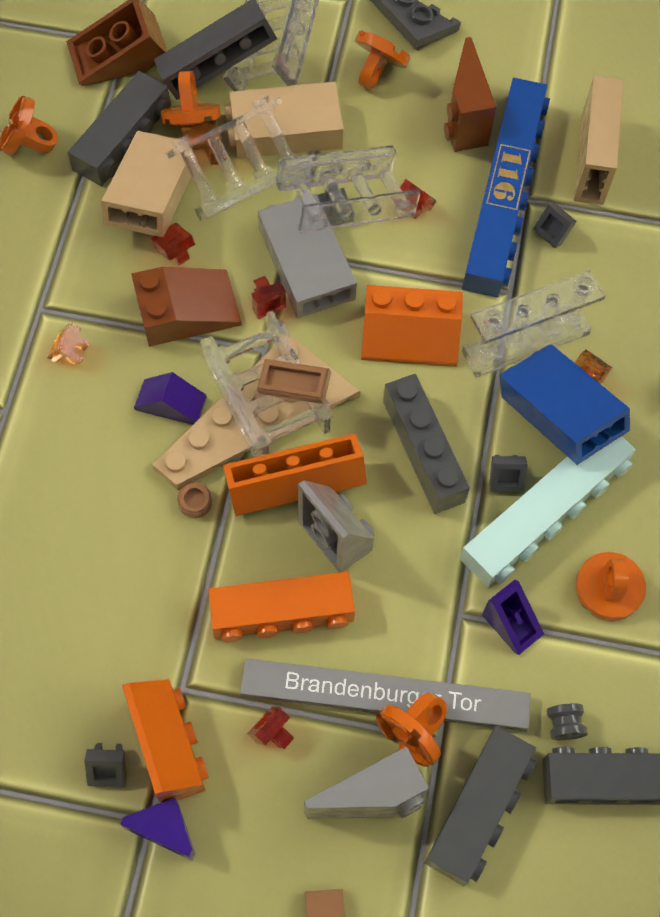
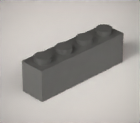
(217, 46)
(105, 142)
(425, 443)
(601, 777)
(480, 807)

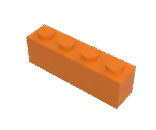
(275, 477)
(281, 605)

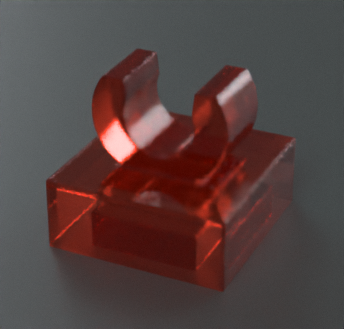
(424, 200)
(174, 244)
(267, 297)
(270, 728)

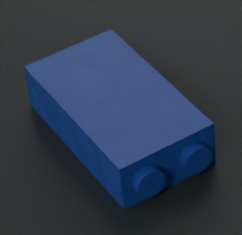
(565, 403)

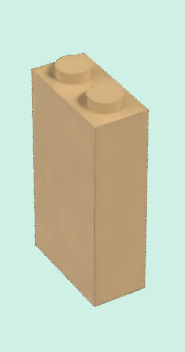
(307, 118)
(599, 140)
(146, 186)

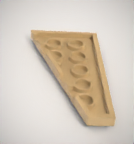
(217, 436)

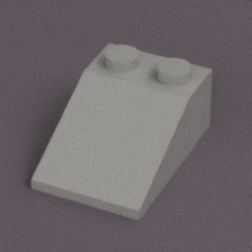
(333, 525)
(375, 792)

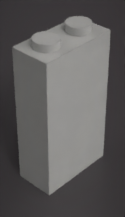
(308, 262)

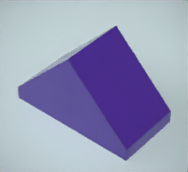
(171, 398)
(513, 617)
(163, 826)

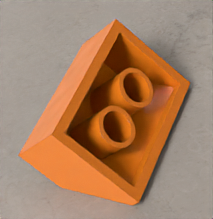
(412, 325)
(165, 739)

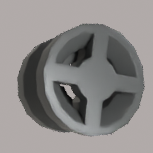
(567, 721)

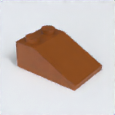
(117, 44)
(471, 104)
(184, 302)

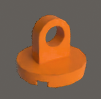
(380, 53)
(190, 111)
(24, 130)
(610, 586)
(415, 727)

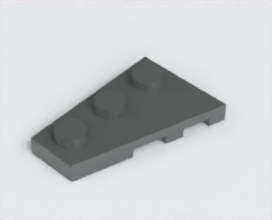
(417, 21)

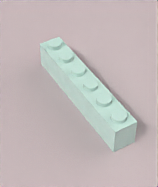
(542, 511)

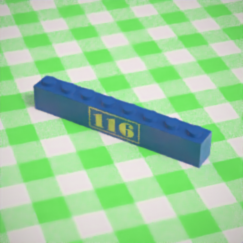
(505, 187)

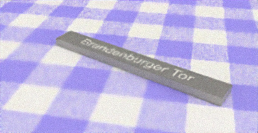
(373, 691)

